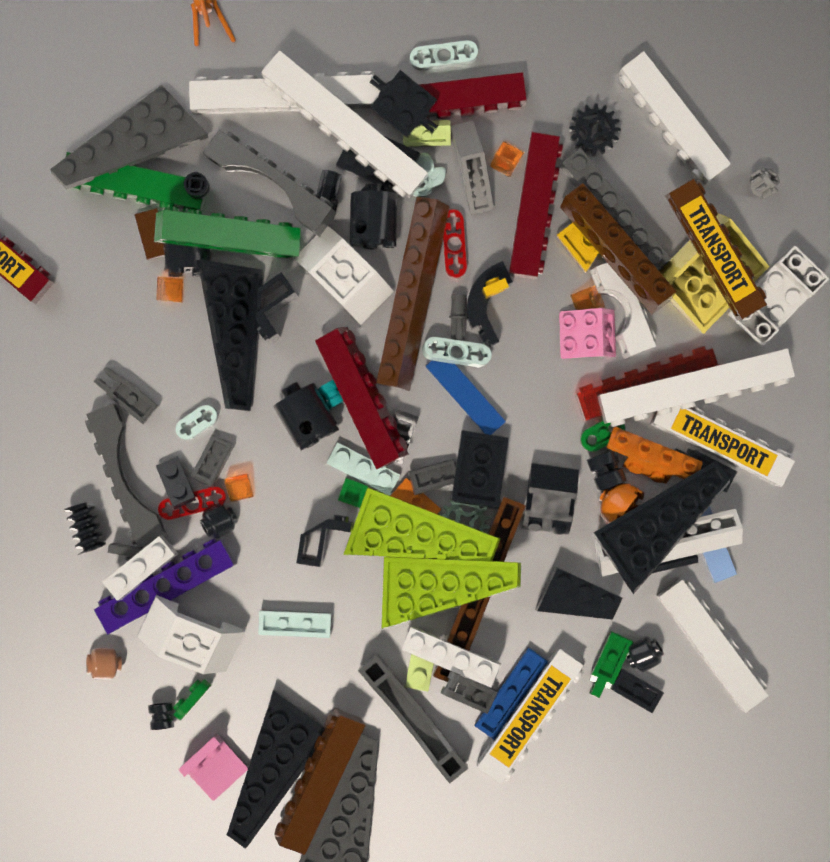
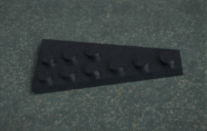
(231, 313)
(650, 531)
(276, 763)

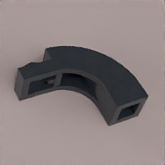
(477, 303)

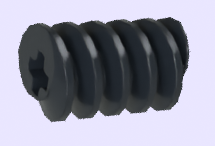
(85, 527)

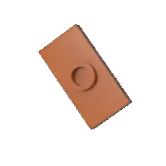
(405, 493)

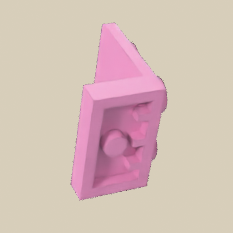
(587, 333)
(214, 767)

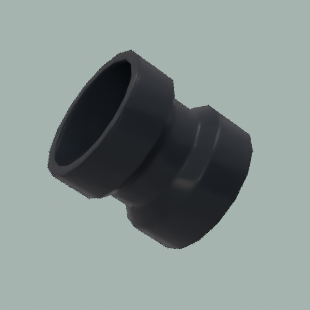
(200, 189)
(160, 716)

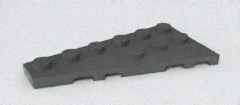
(134, 137)
(346, 822)

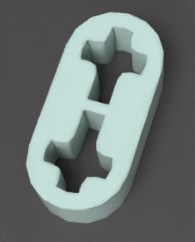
(193, 417)

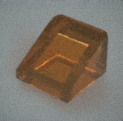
(506, 159)
(169, 289)
(587, 299)
(239, 487)

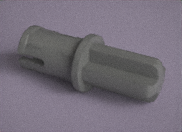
(458, 317)

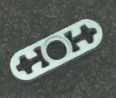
(425, 50)
(448, 358)

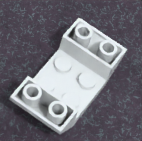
(344, 274)
(786, 289)
(187, 639)

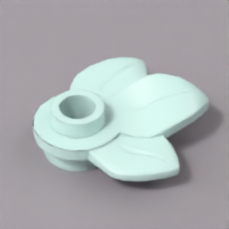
(435, 175)

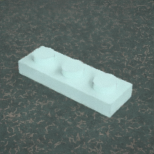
(363, 469)
(294, 624)

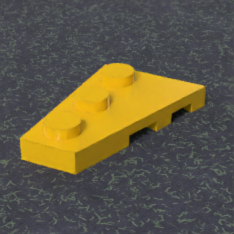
(578, 246)

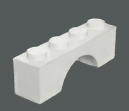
(635, 335)
(451, 656)

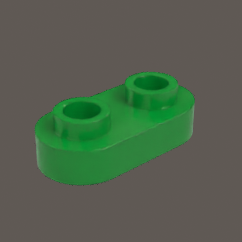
(601, 434)
(197, 691)

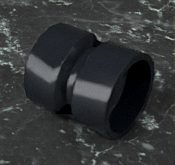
(609, 478)

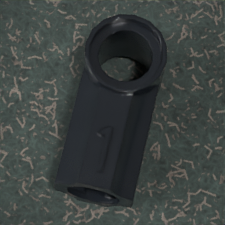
(329, 187)

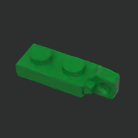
(609, 663)

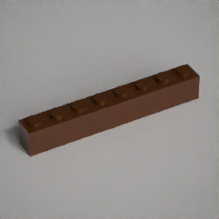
(413, 293)
(470, 614)

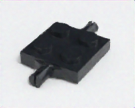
(403, 104)

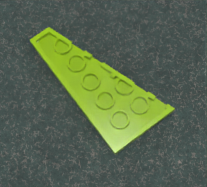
(405, 530)
(433, 585)

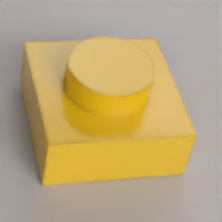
(495, 287)

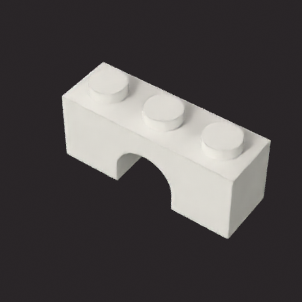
(140, 567)

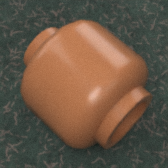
(103, 663)

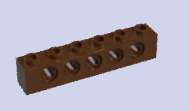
(617, 249)

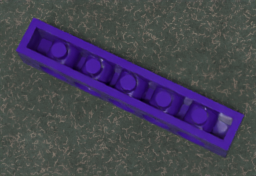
(221, 561)

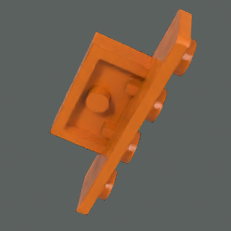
(651, 458)

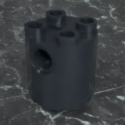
(373, 217)
(183, 259)
(301, 409)

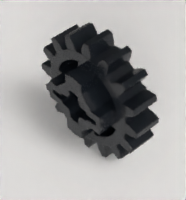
(602, 133)

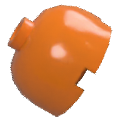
(619, 501)

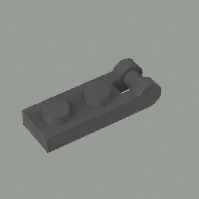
(469, 692)

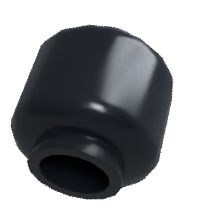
(218, 520)
(645, 654)

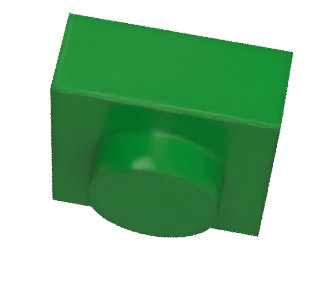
(352, 493)

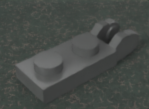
(128, 396)

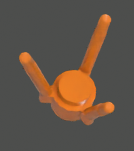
(205, 7)

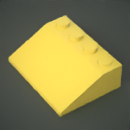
(696, 291)

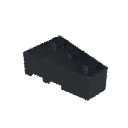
(577, 597)

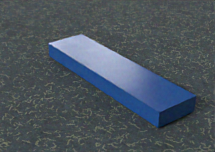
(466, 396)
(511, 693)

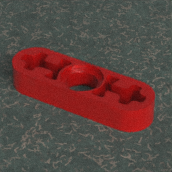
(449, 261)
(176, 513)

